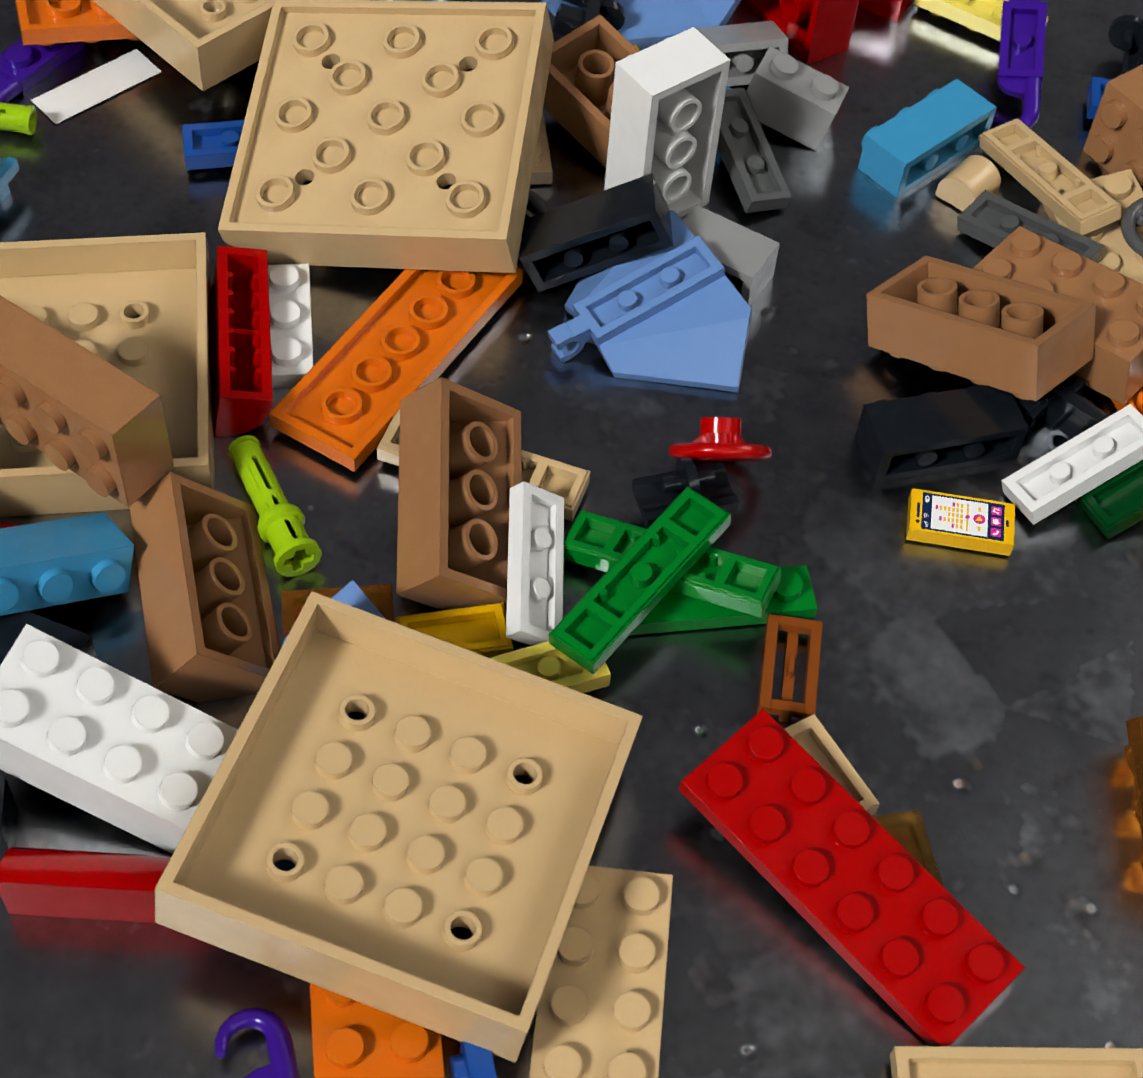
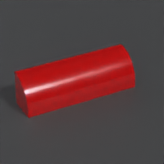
(241, 340)
(80, 884)

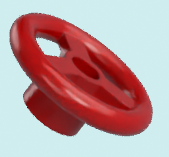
(720, 441)

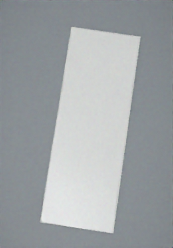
(95, 86)

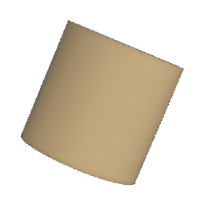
(969, 182)

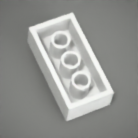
(669, 118)
(105, 739)

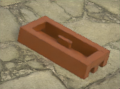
(786, 707)

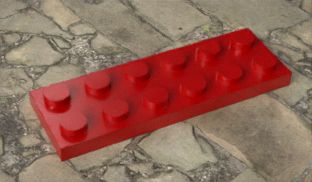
(851, 880)

